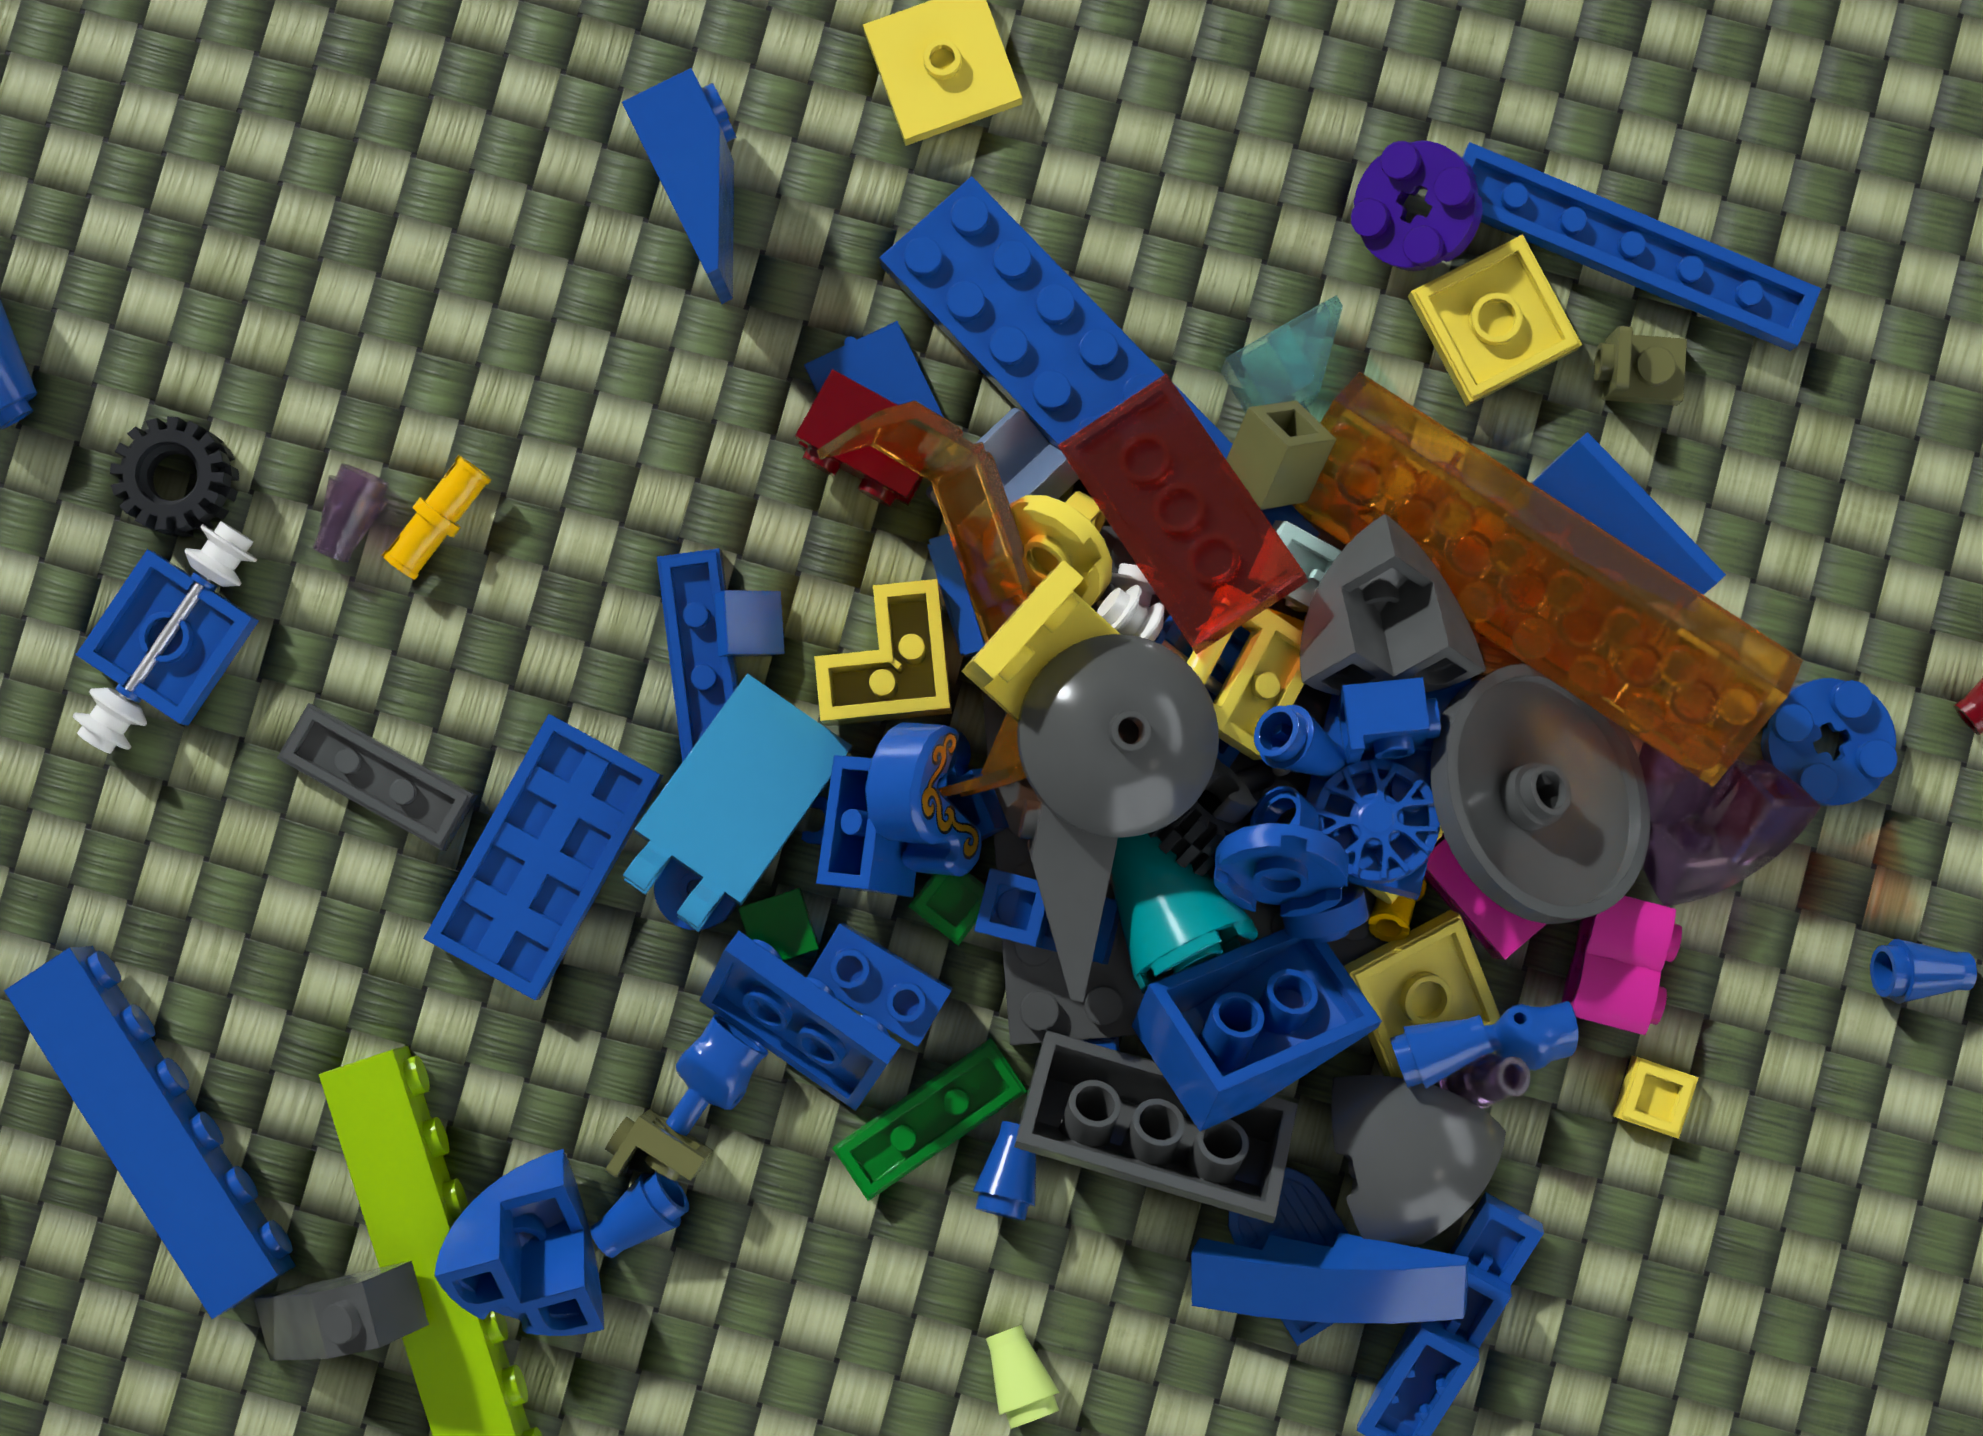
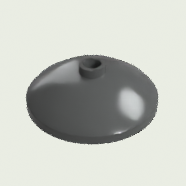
(1074, 745)

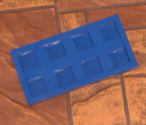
(543, 857)

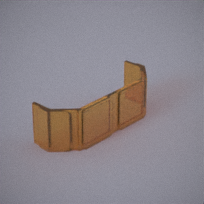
(979, 530)

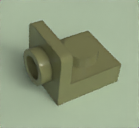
(1641, 368)
(666, 1149)

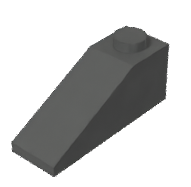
(1073, 884)
(342, 1314)

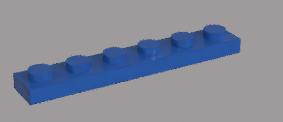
(1641, 250)

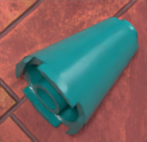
(1170, 912)

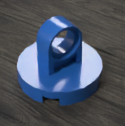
(1282, 862)

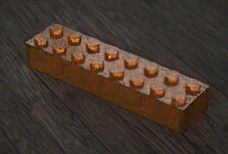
(1554, 584)

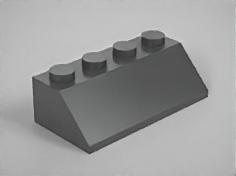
(1127, 1122)

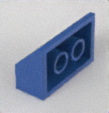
(1609, 497)

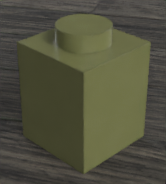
(1280, 453)

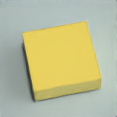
(1655, 1096)

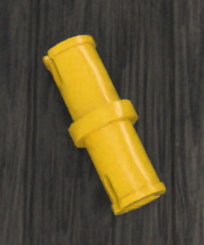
(436, 517)

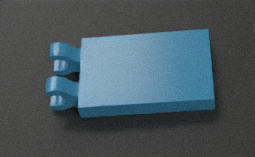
(736, 798)

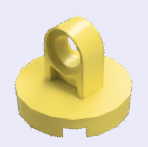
(1066, 532)

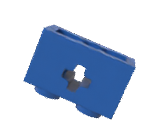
(880, 983)

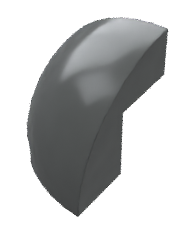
(1386, 618)
(1411, 1155)

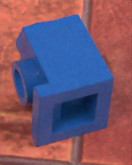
(1386, 718)

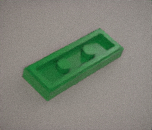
(929, 1119)

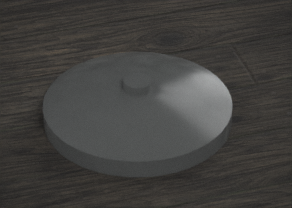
(1539, 797)

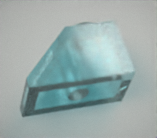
(1287, 361)

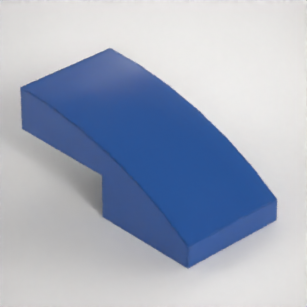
(1016, 912)

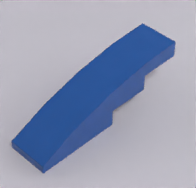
(1335, 1284)
(1440, 1355)

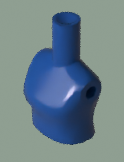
(1535, 1033)
(715, 1072)

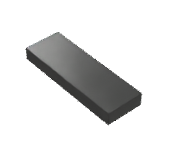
(377, 777)

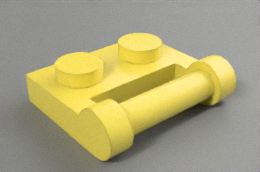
(1260, 679)

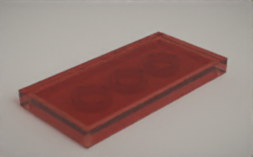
(1182, 514)

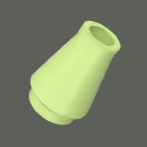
(1020, 1379)

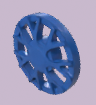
(1379, 819)

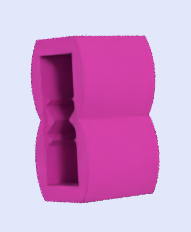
(1621, 963)

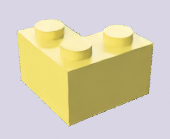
(901, 677)

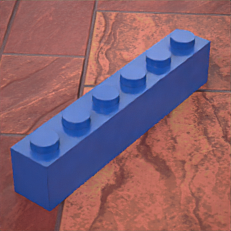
(152, 1128)

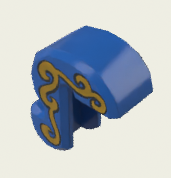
(911, 809)

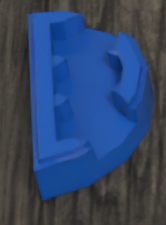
(955, 596)

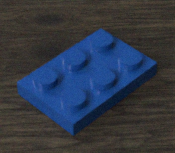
(798, 1020)

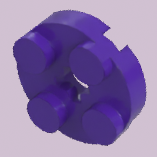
(1403, 172)

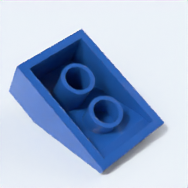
(686, 142)
(1250, 1023)

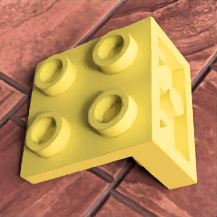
(1032, 636)

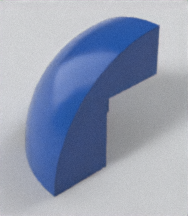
(526, 1252)

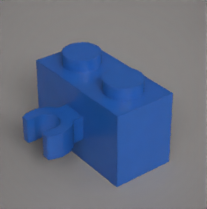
(851, 848)

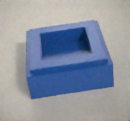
(749, 623)

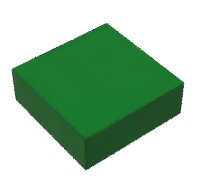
(950, 904)
(782, 923)

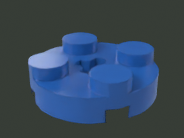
(1846, 708)

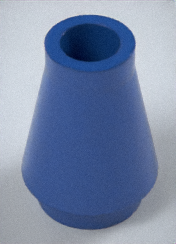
(1295, 742)
(1919, 971)
(1439, 1049)
(1007, 1178)
(642, 1212)

